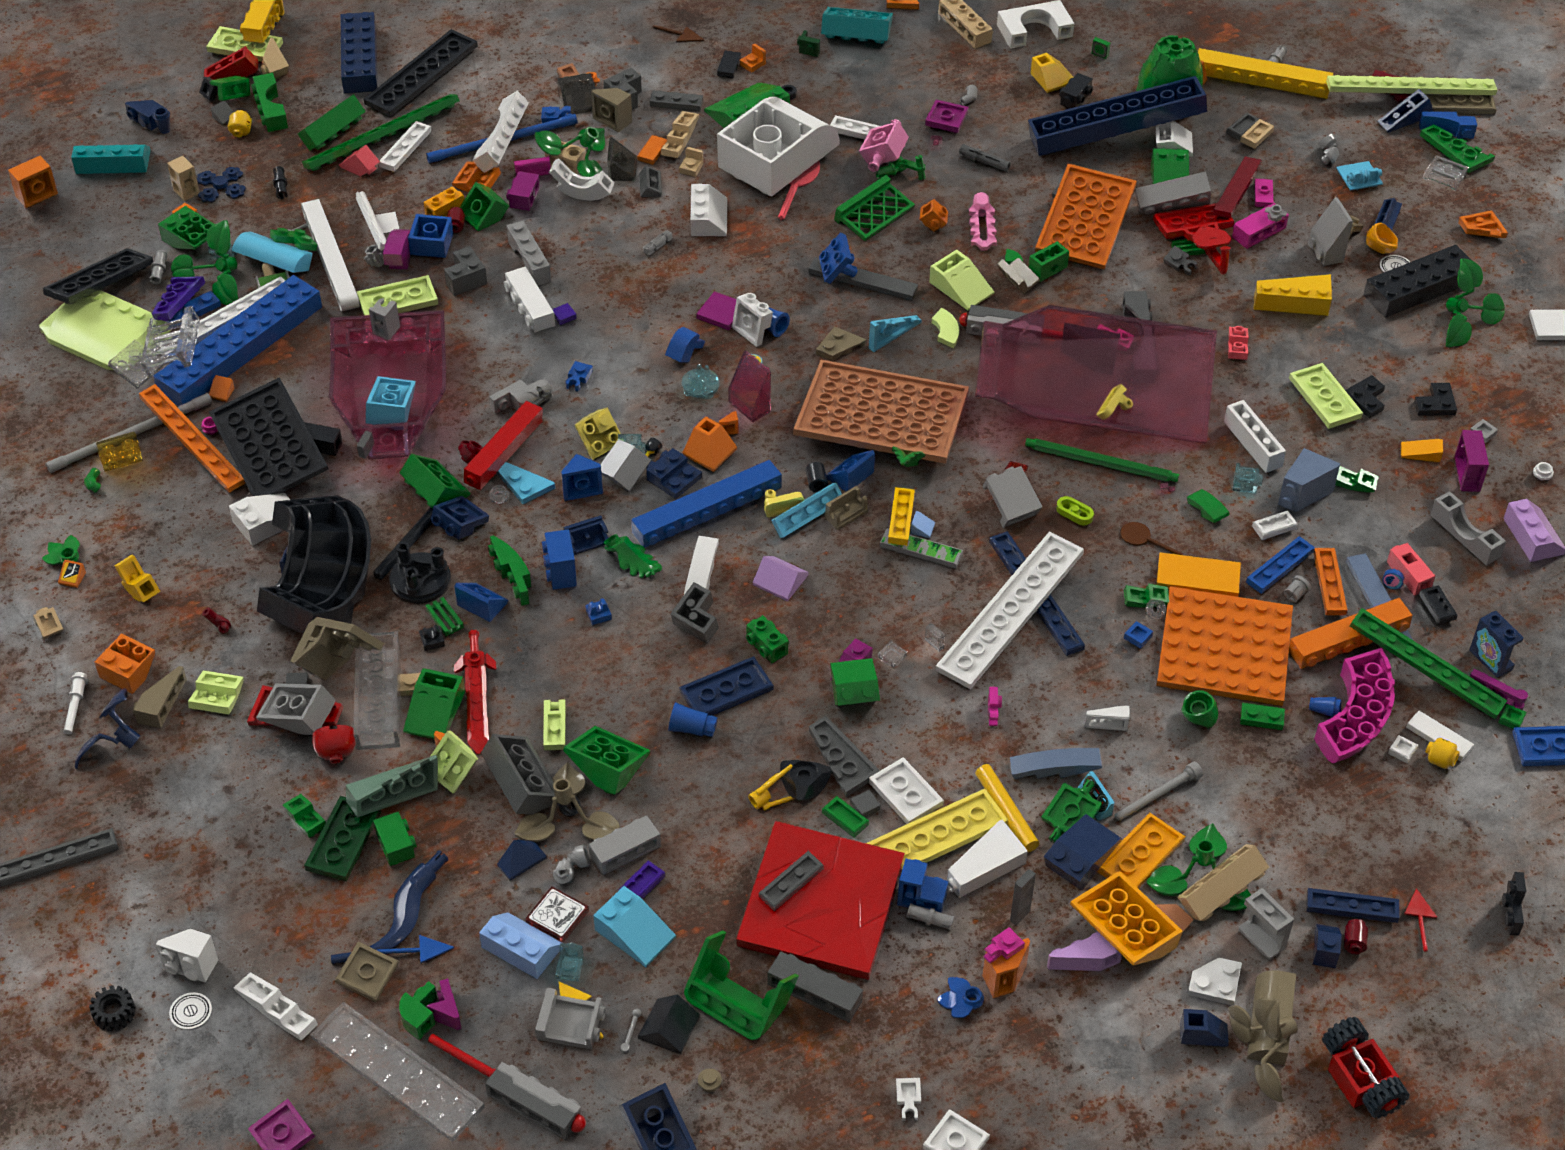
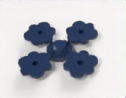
(220, 182)

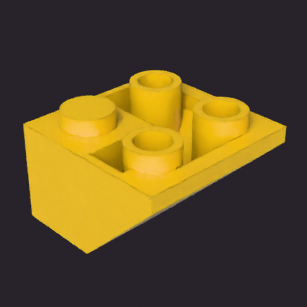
(1049, 72)

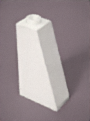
(987, 860)

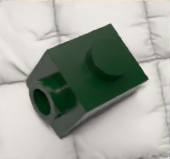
(808, 45)

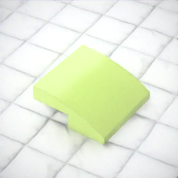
(216, 692)
(454, 761)

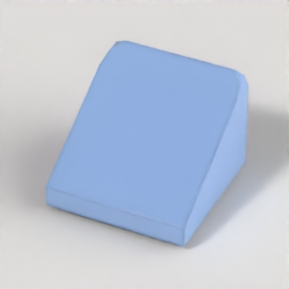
(922, 525)

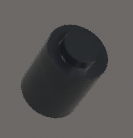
(816, 476)

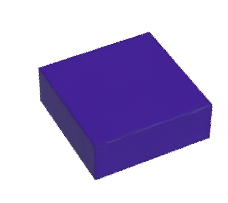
(564, 314)

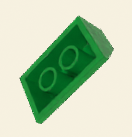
(432, 480)

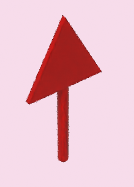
(1420, 908)

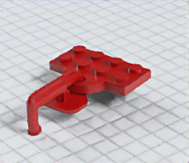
(1200, 227)

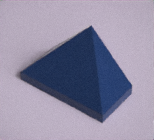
(520, 857)

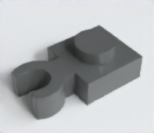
(1179, 259)

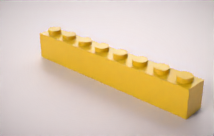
(1265, 73)

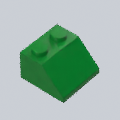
(483, 207)
(854, 682)

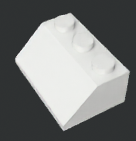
(708, 211)

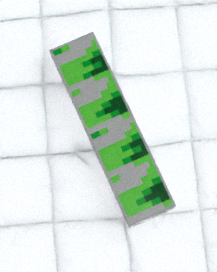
(925, 550)

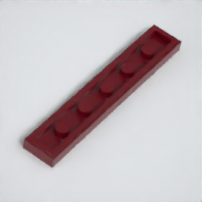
(1237, 187)

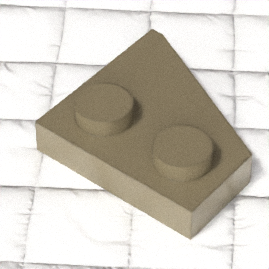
(839, 343)

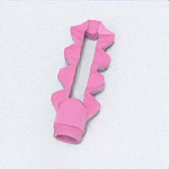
(981, 208)

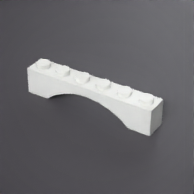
(494, 147)

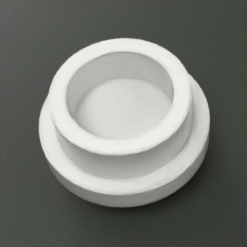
(1543, 471)

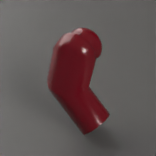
(220, 622)

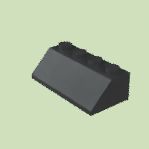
(519, 773)

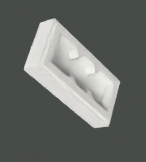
(1275, 525)

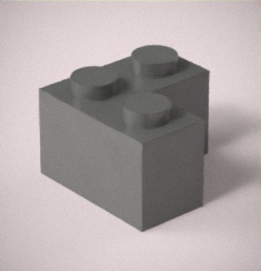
(627, 81)
(466, 273)
(692, 613)

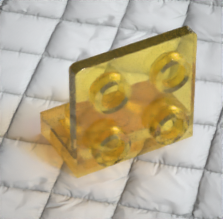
(119, 451)

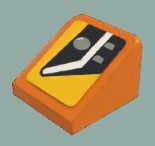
(71, 573)

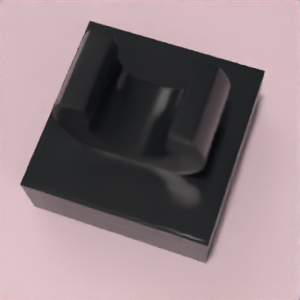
(207, 90)
(431, 638)

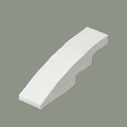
(702, 562)
(275, 1006)

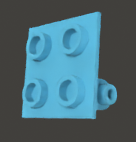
(1360, 175)

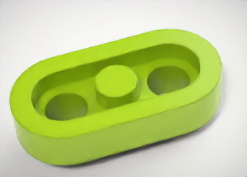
(1075, 510)

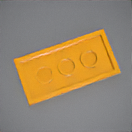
(1199, 574)
(1143, 850)

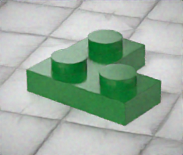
(297, 237)

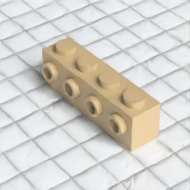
(966, 22)
(1223, 882)

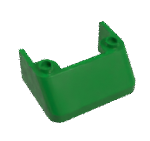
(728, 1001)

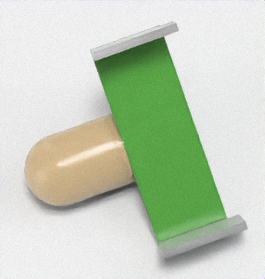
(270, 275)

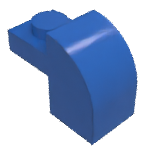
(683, 344)

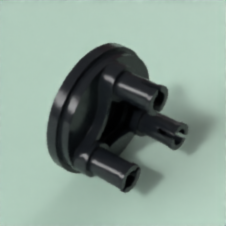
(419, 575)

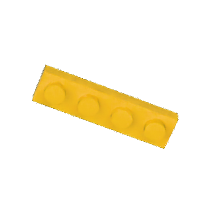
(901, 516)

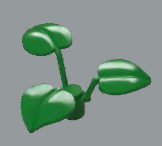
(589, 137)
(218, 239)
(1460, 331)
(1205, 846)

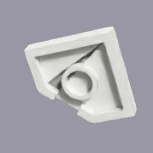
(1216, 981)

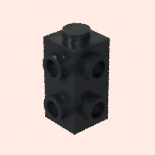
(1076, 91)

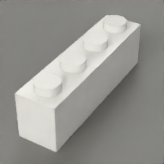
(529, 299)
(1254, 436)

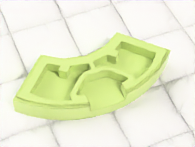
(947, 326)

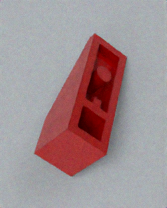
(239, 63)

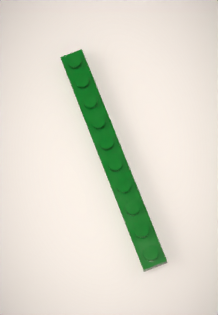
(374, 135)

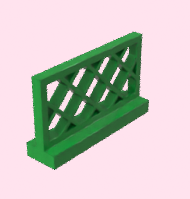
(865, 200)

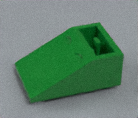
(184, 229)
(434, 703)

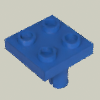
(837, 259)

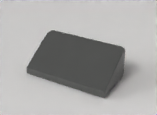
(650, 182)

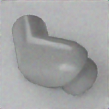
(971, 95)

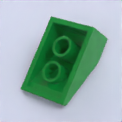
(1169, 164)

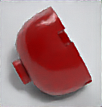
(334, 743)

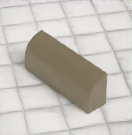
(1272, 986)

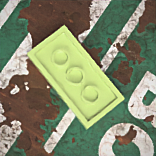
(231, 40)
(408, 295)
(1325, 395)

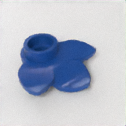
(958, 997)

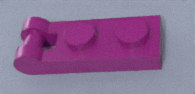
(1514, 697)

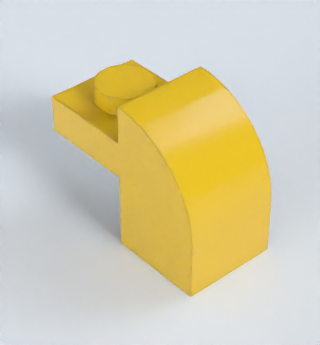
(135, 581)

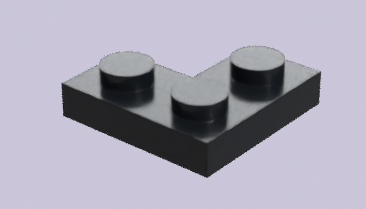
(1364, 395)
(1439, 403)
(1512, 901)

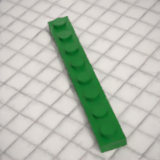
(1428, 663)

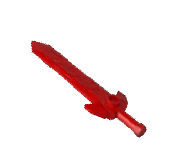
(476, 690)

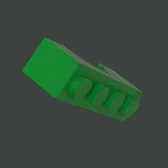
(271, 113)

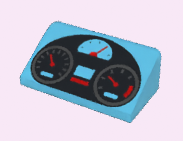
(1100, 794)

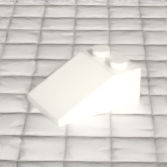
(254, 516)

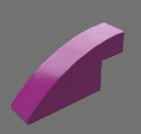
(397, 250)

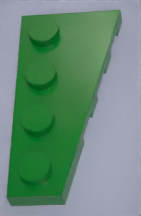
(1456, 148)

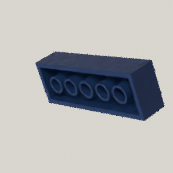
(358, 52)

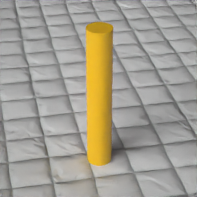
(1001, 797)

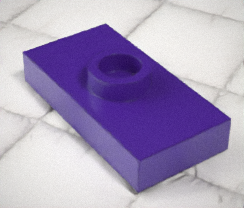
(644, 879)

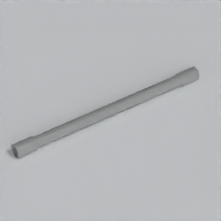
(64, 461)

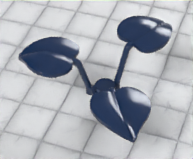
(123, 733)

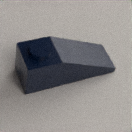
(1406, 112)

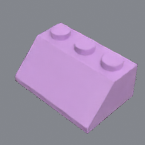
(1533, 530)

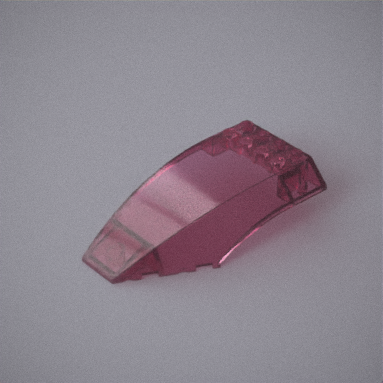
(412, 354)

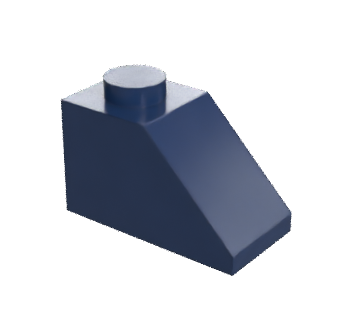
(1326, 946)

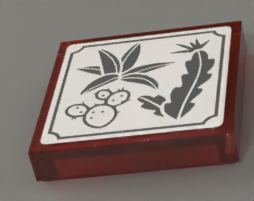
(557, 914)

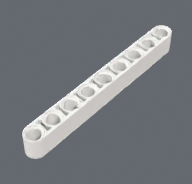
(330, 255)

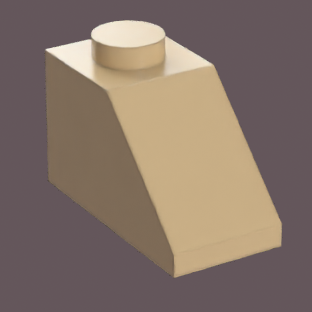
(274, 61)

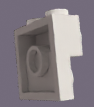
(751, 318)

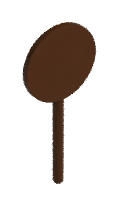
(1139, 534)

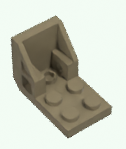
(329, 646)

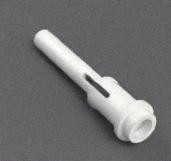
(79, 681)

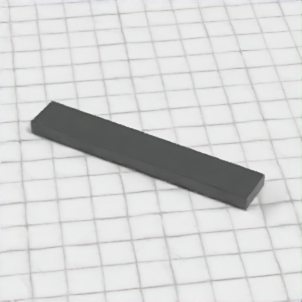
(872, 281)
(57, 857)

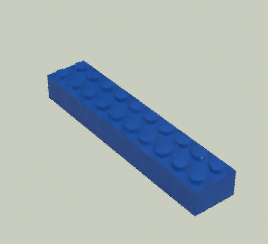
(240, 340)

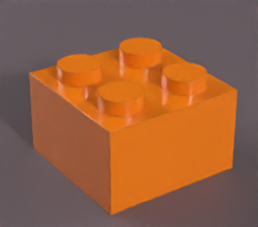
(33, 181)

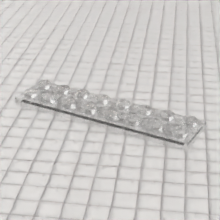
(398, 1071)

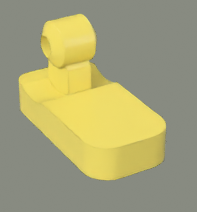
(1113, 399)
(777, 505)

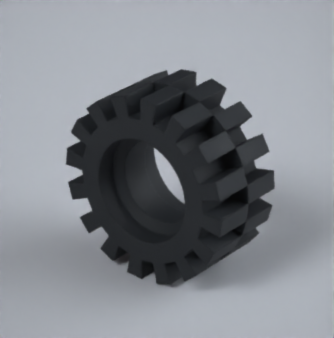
(109, 997)

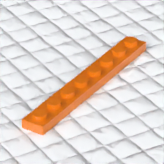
(192, 438)

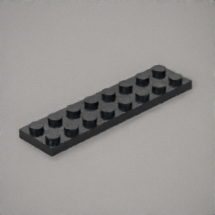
(420, 73)

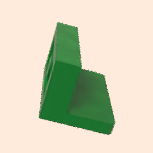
(232, 87)

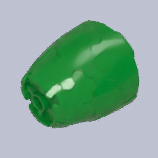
(1169, 62)

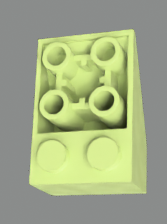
(960, 280)

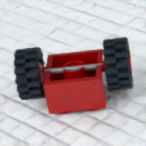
(1363, 1069)

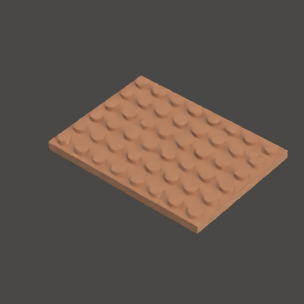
(881, 410)

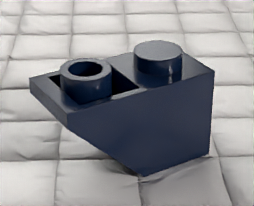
(142, 112)
(1203, 1028)

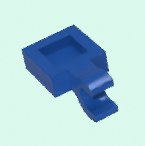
(552, 113)

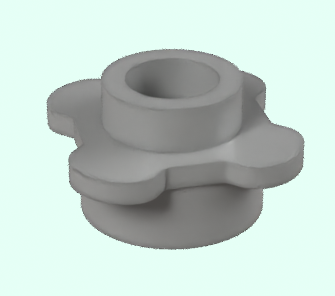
(1275, 212)

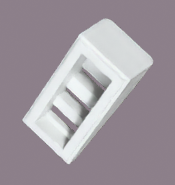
(1108, 718)

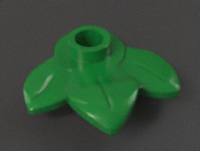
(60, 552)

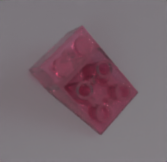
(751, 388)

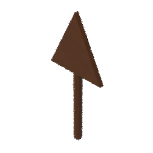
(685, 36)

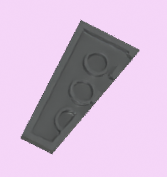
(846, 761)

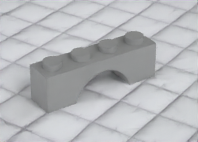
(524, 243)
(1451, 515)

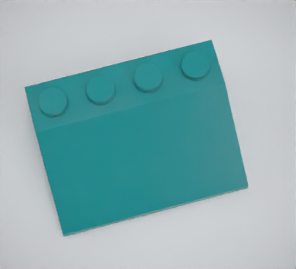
(856, 24)

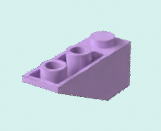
(1087, 955)

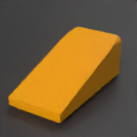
(1423, 450)

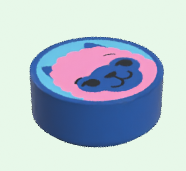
(1393, 579)

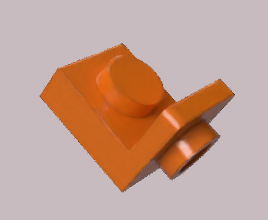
(755, 59)

